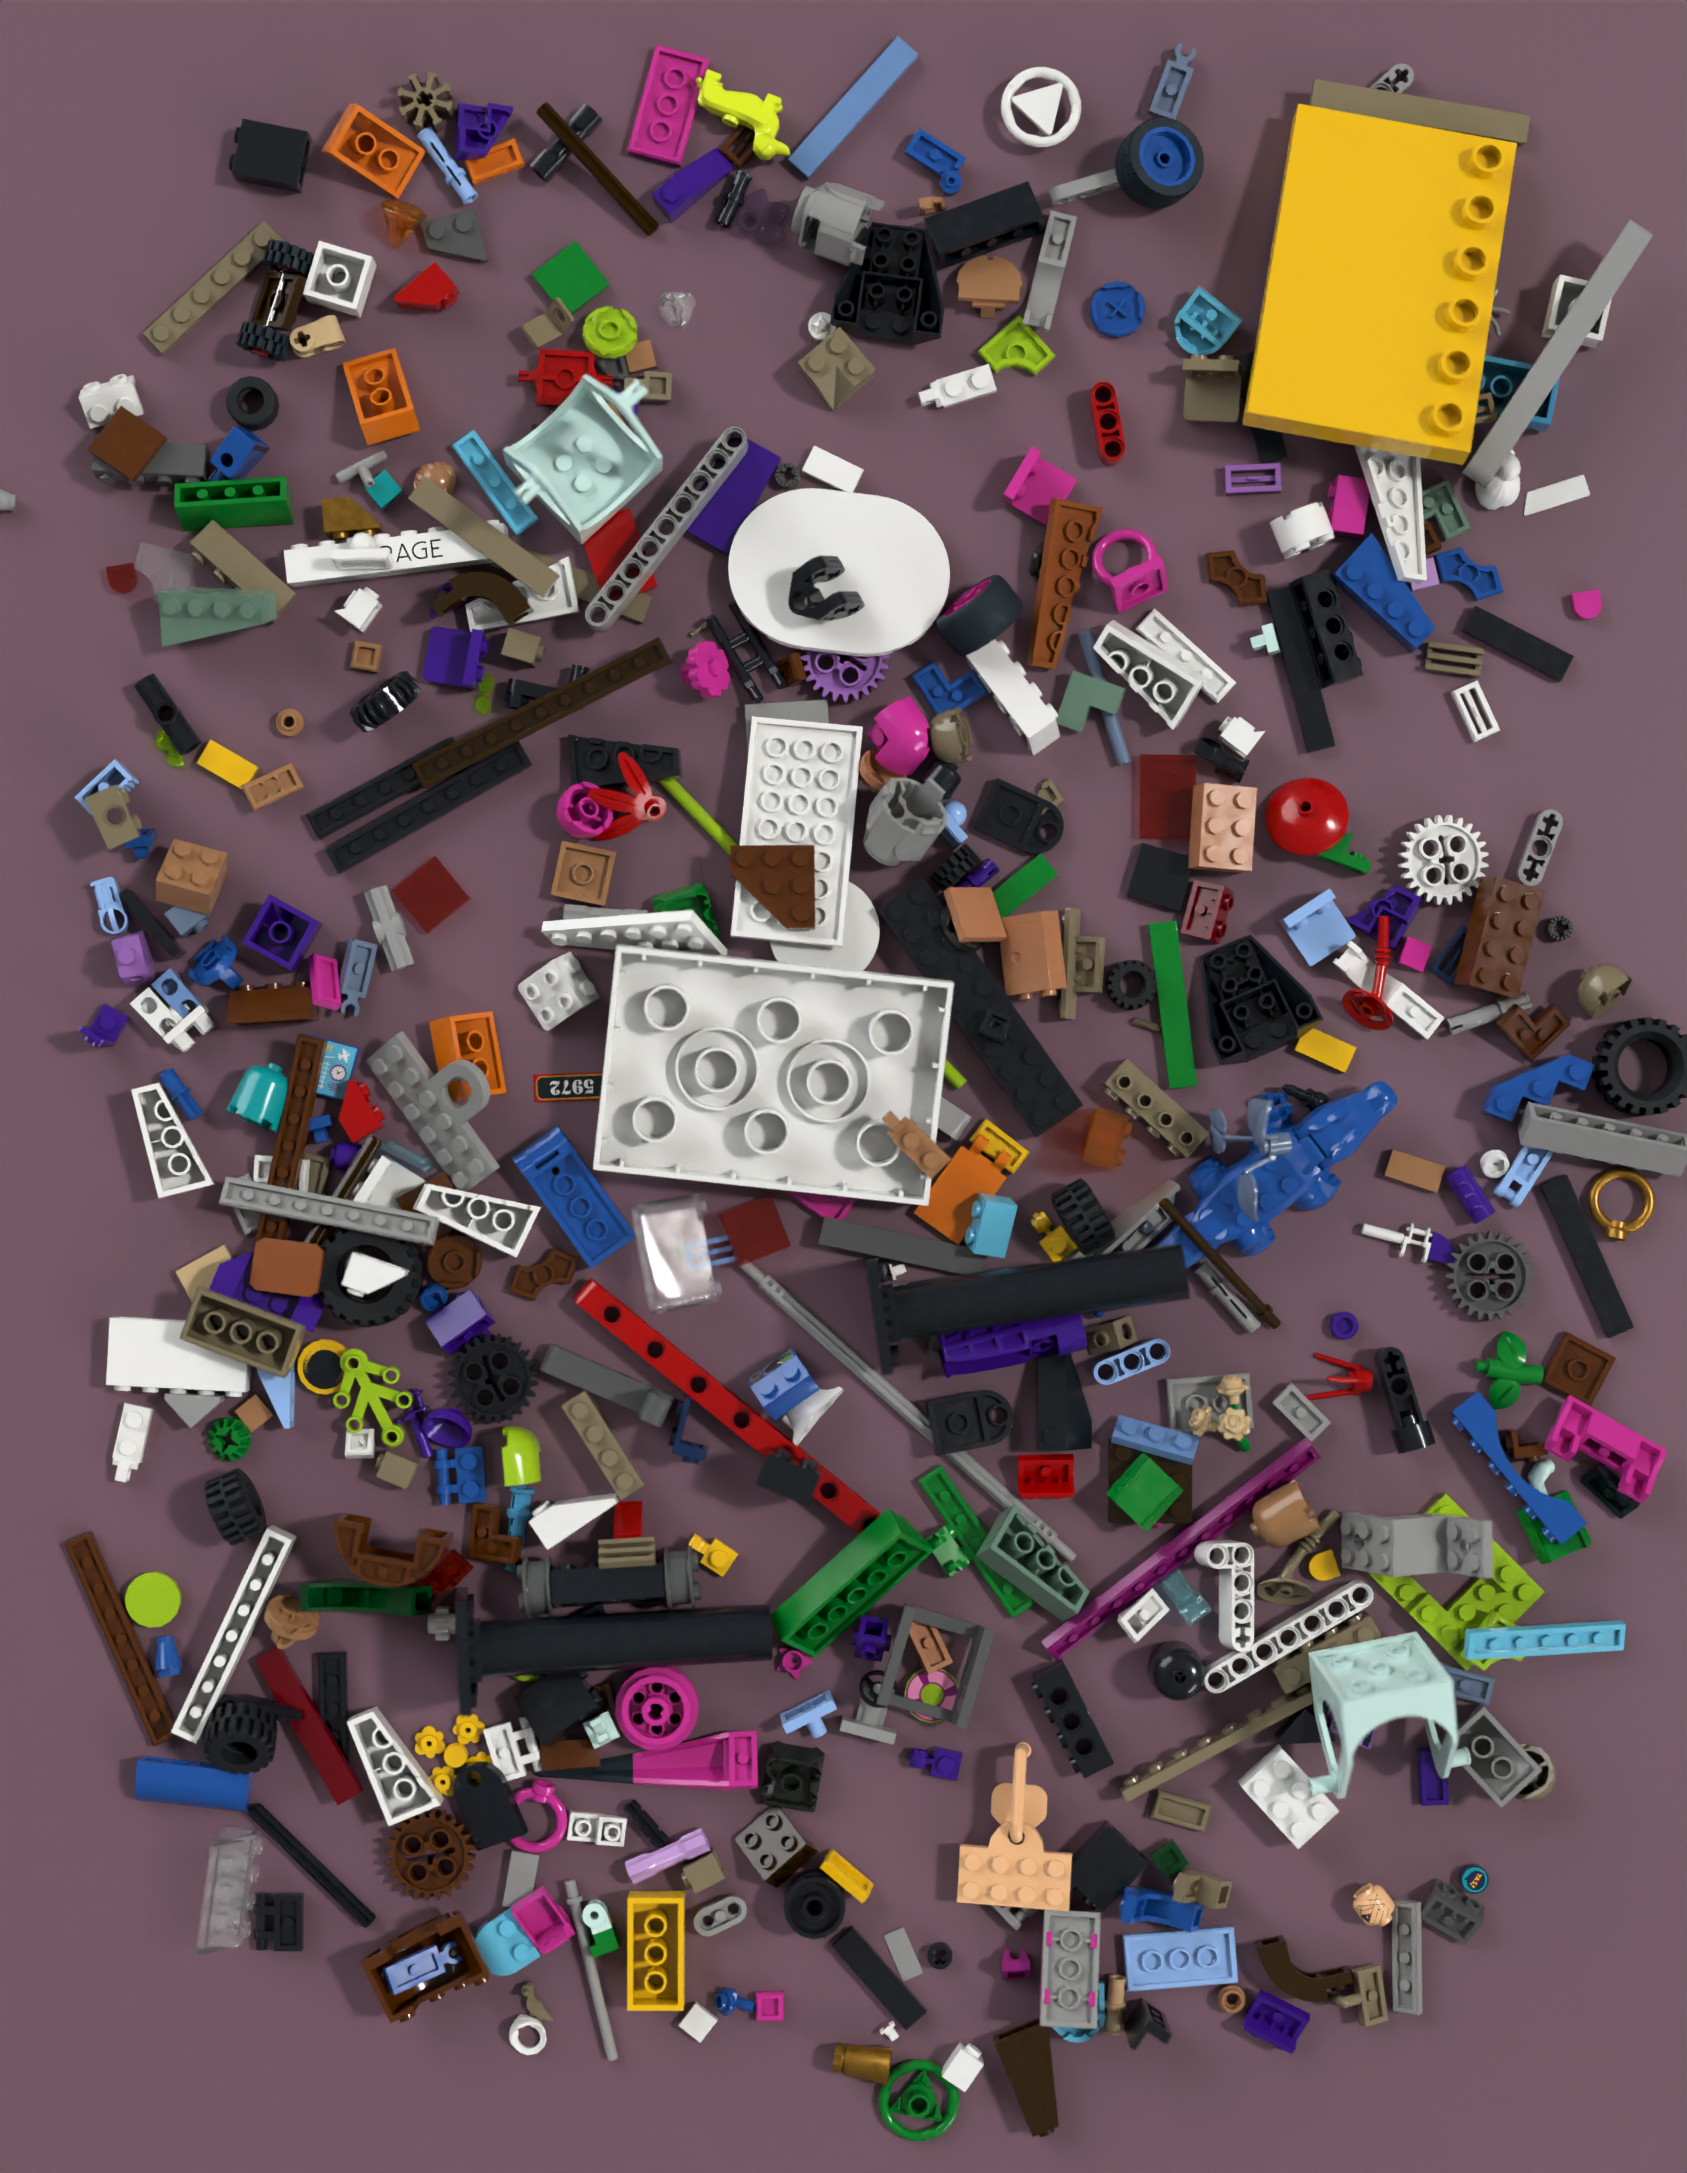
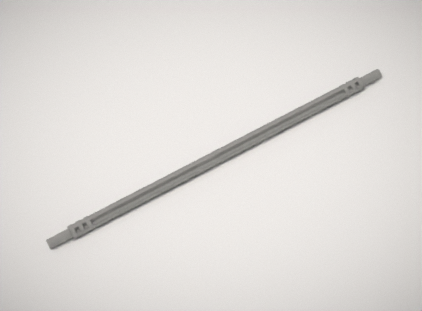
(900, 1404)

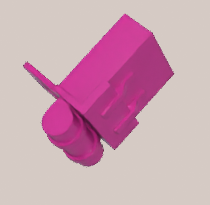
(543, 1920)

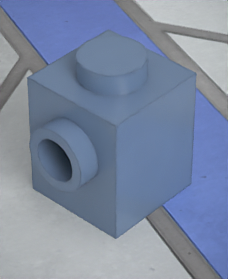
(187, 921)

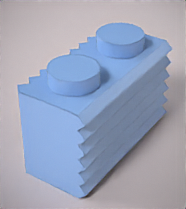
(113, 774)

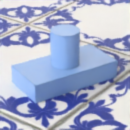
(809, 1714)

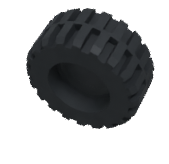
(362, 1311)

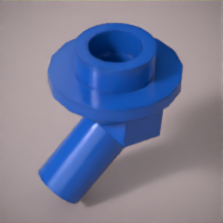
(727, 2000)

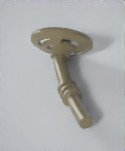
(1285, 1585)

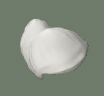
(1503, 487)

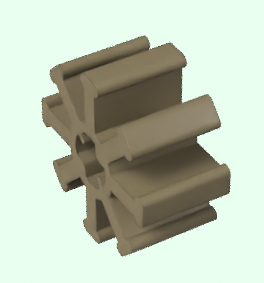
(418, 109)

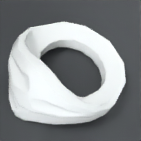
(521, 2021)

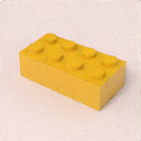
(656, 1951)

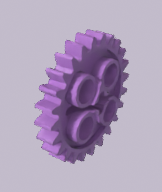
(832, 681)

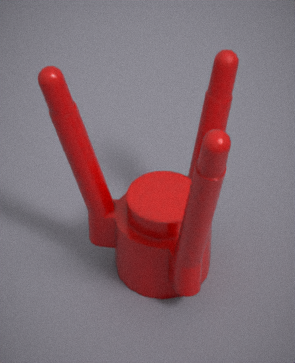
(1357, 1380)

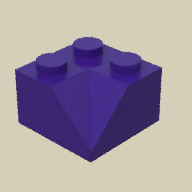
(282, 933)

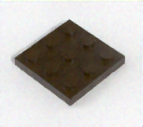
(1120, 1460)

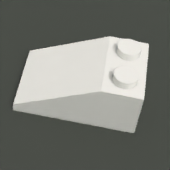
(565, 1516)

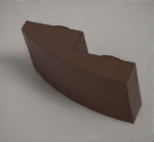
(569, 1755)

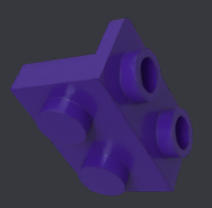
(1275, 2021)

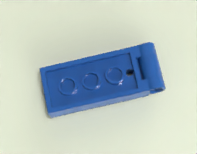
(574, 1197)

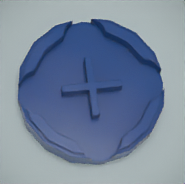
(1117, 310)

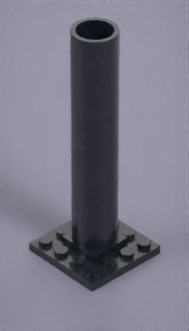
(1020, 1294)
(603, 1642)

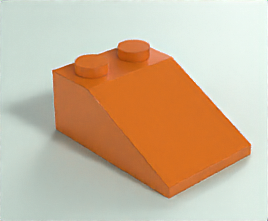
(373, 150)
(381, 396)

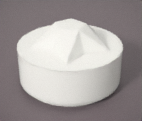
(820, 326)
(1494, 1163)

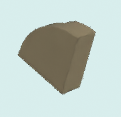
(1050, 793)

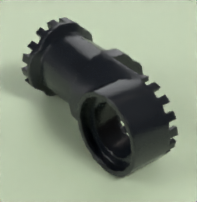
(1225, 763)

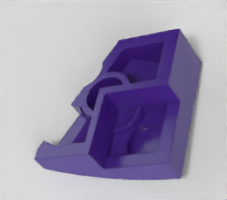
(478, 129)
(1398, 905)

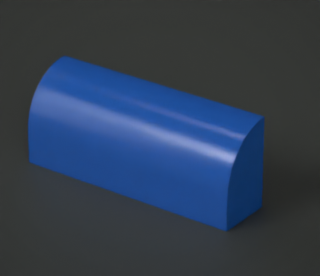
(191, 1784)

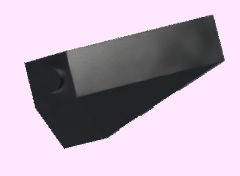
(1060, 1406)

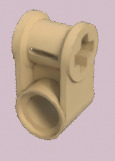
(320, 337)

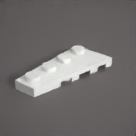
(558, 602)

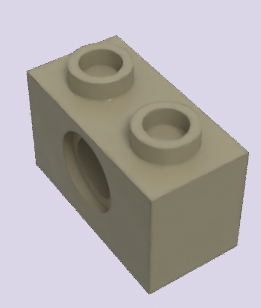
(114, 833)

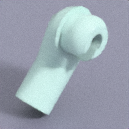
(1540, 1473)

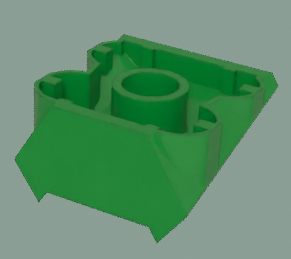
(688, 898)
(1144, 1492)
(1542, 1547)

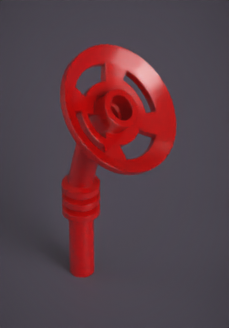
(1372, 1002)

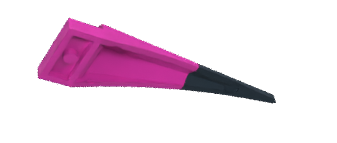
(710, 1763)

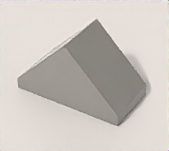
(193, 1407)

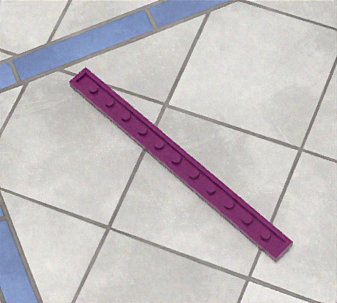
(1179, 1549)

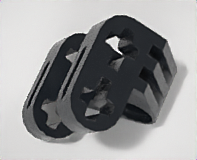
(802, 587)

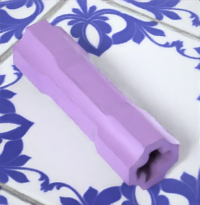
(649, 1864)

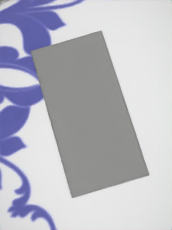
(903, 1954)

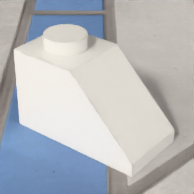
(370, 1274)

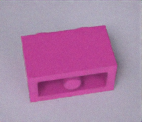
(1348, 506)

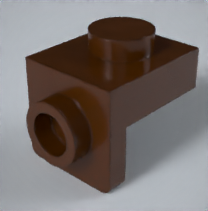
(1529, 1451)

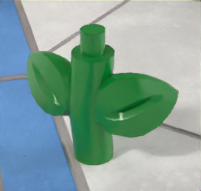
(1509, 1371)

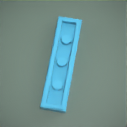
(494, 482)

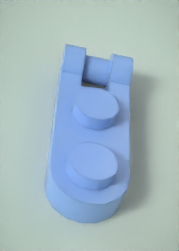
(1524, 1171)

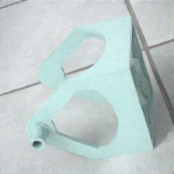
(586, 458)
(1376, 1684)

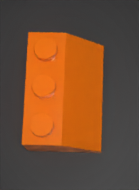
(470, 1039)

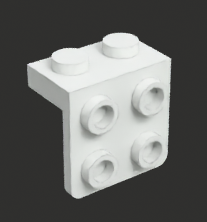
(558, 991)
(386, 1183)

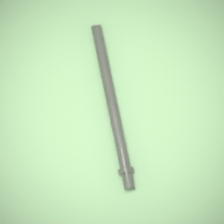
(574, 1900)

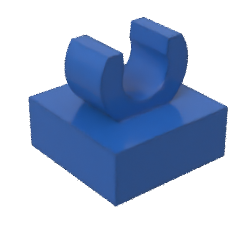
(142, 843)
(319, 1125)

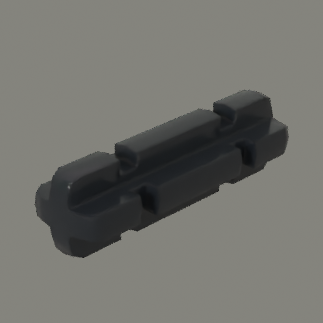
(646, 1824)

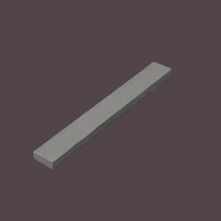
(329, 1211)

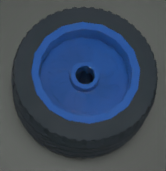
(1159, 163)

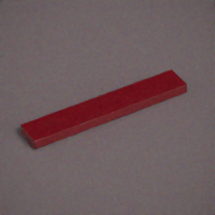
(312, 1728)

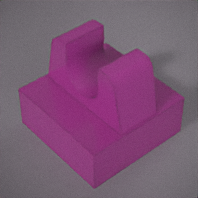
(1015, 1968)

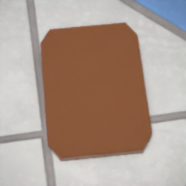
(286, 1267)

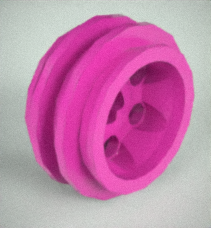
(672, 1733)

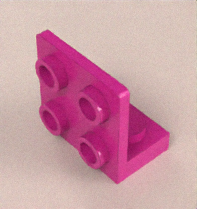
(1036, 485)

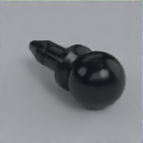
(1308, 1097)

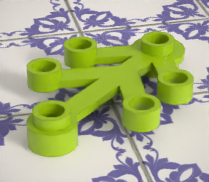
(370, 1393)

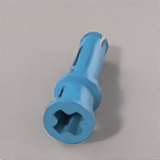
(519, 1514)

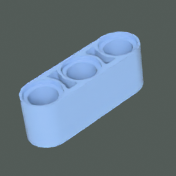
(1145, 1361)

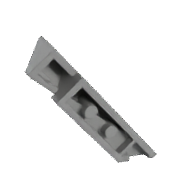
(1138, 1223)

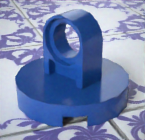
(215, 962)

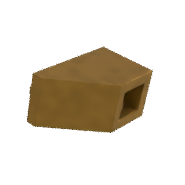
(346, 518)

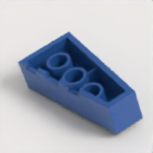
(1373, 585)

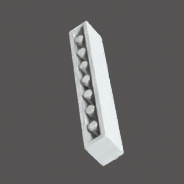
(234, 1633)

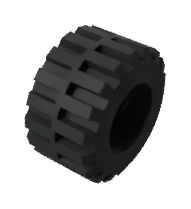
(1083, 1216)
(235, 1506)
(240, 1738)

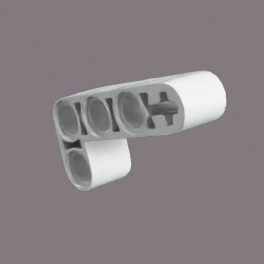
(1230, 1595)

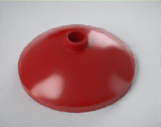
(1308, 831)

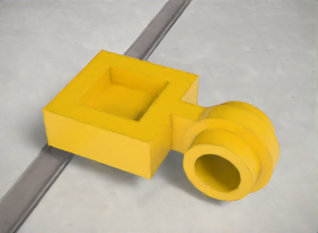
(1055, 1243)

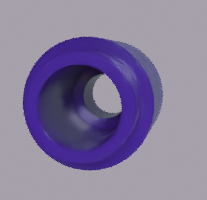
(344, 1155)

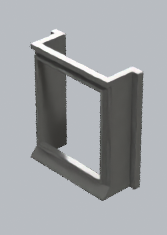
(971, 1674)

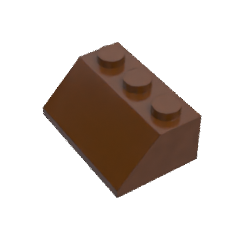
(271, 1004)

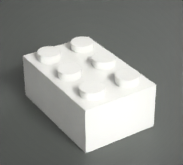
(1284, 1796)

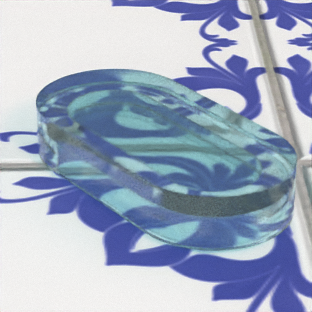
(406, 1155)

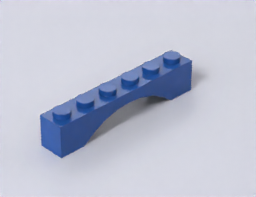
(1480, 1423)

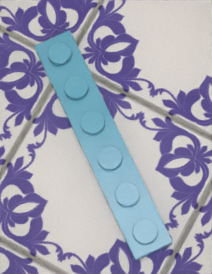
(1544, 1639)

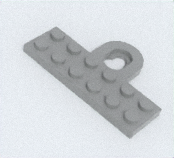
(433, 1113)

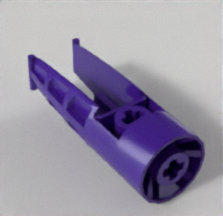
(1010, 1344)

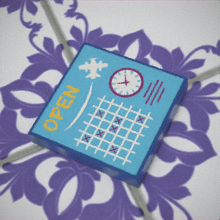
(337, 1068)

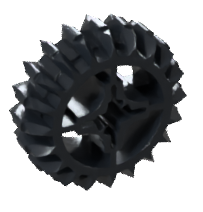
(385, 701)

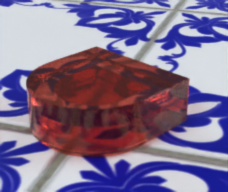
(122, 577)

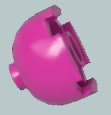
(580, 814)

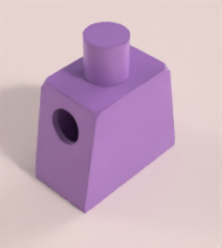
(134, 959)

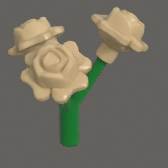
(1233, 1423)

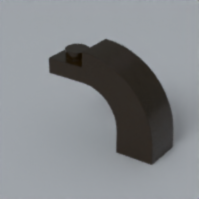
(486, 586)
(1294, 1981)

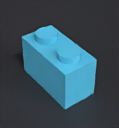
(991, 1225)

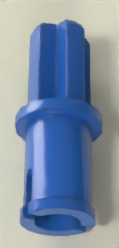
(180, 1094)

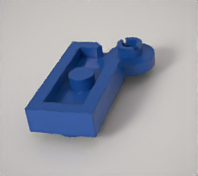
(938, 159)

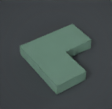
(1442, 505)
(1083, 693)

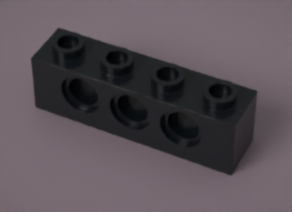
(1321, 642)
(1087, 1761)

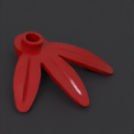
(637, 806)

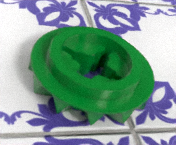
(240, 1434)

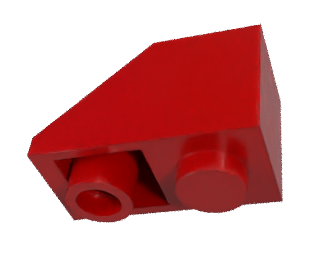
(357, 1112)

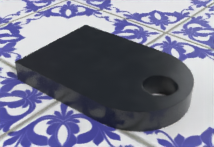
(1016, 819)
(966, 1421)
(488, 1806)

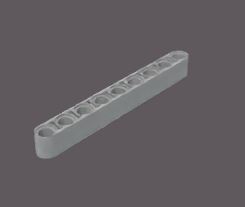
(668, 516)

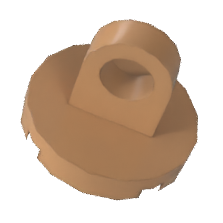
(288, 1622)

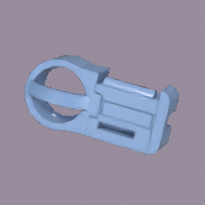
(108, 899)

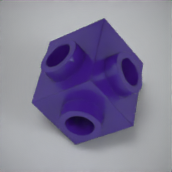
(871, 1638)

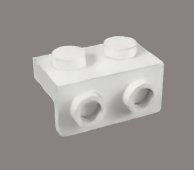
(104, 399)

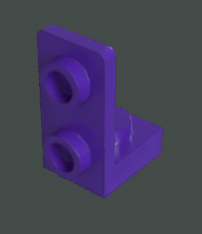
(106, 1027)

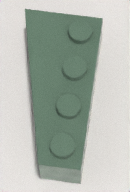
(206, 612)
(1031, 1566)

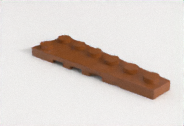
(1064, 555)

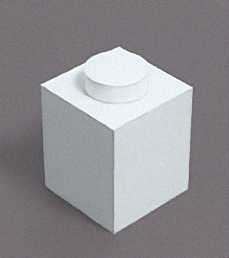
(963, 2066)

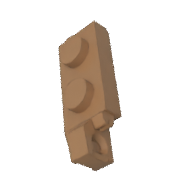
(916, 1144)

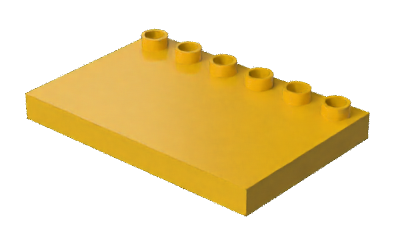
(1380, 284)

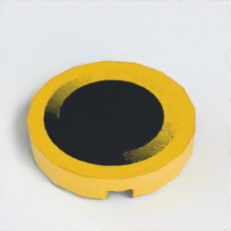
(320, 1366)

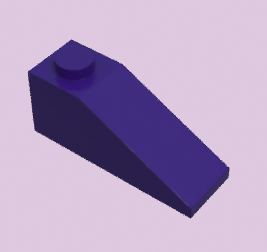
(691, 184)

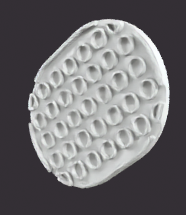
(887, 558)

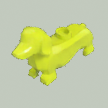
(744, 110)

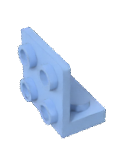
(1318, 928)

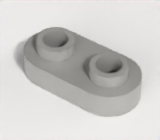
(721, 1915)

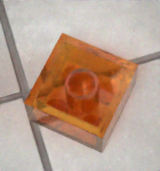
(1105, 1139)

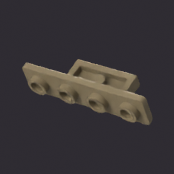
(1082, 963)

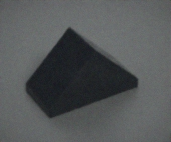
(1300, 1729)

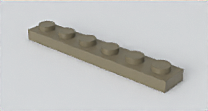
(211, 289)

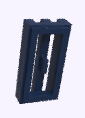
(1441, 974)

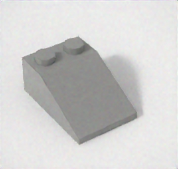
(1495, 1756)

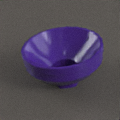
(447, 1427)

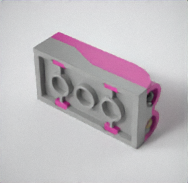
(1069, 1969)

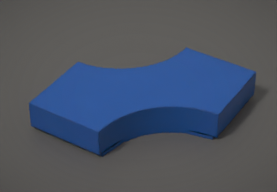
(1478, 579)

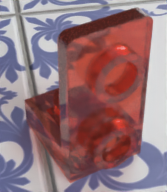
(447, 1576)

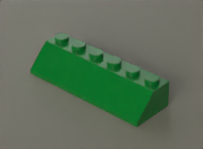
(850, 1583)

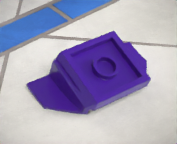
(233, 1281)

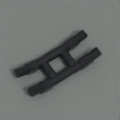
(742, 670)

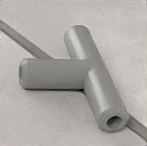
(362, 468)

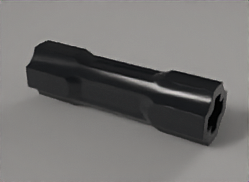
(552, 158)

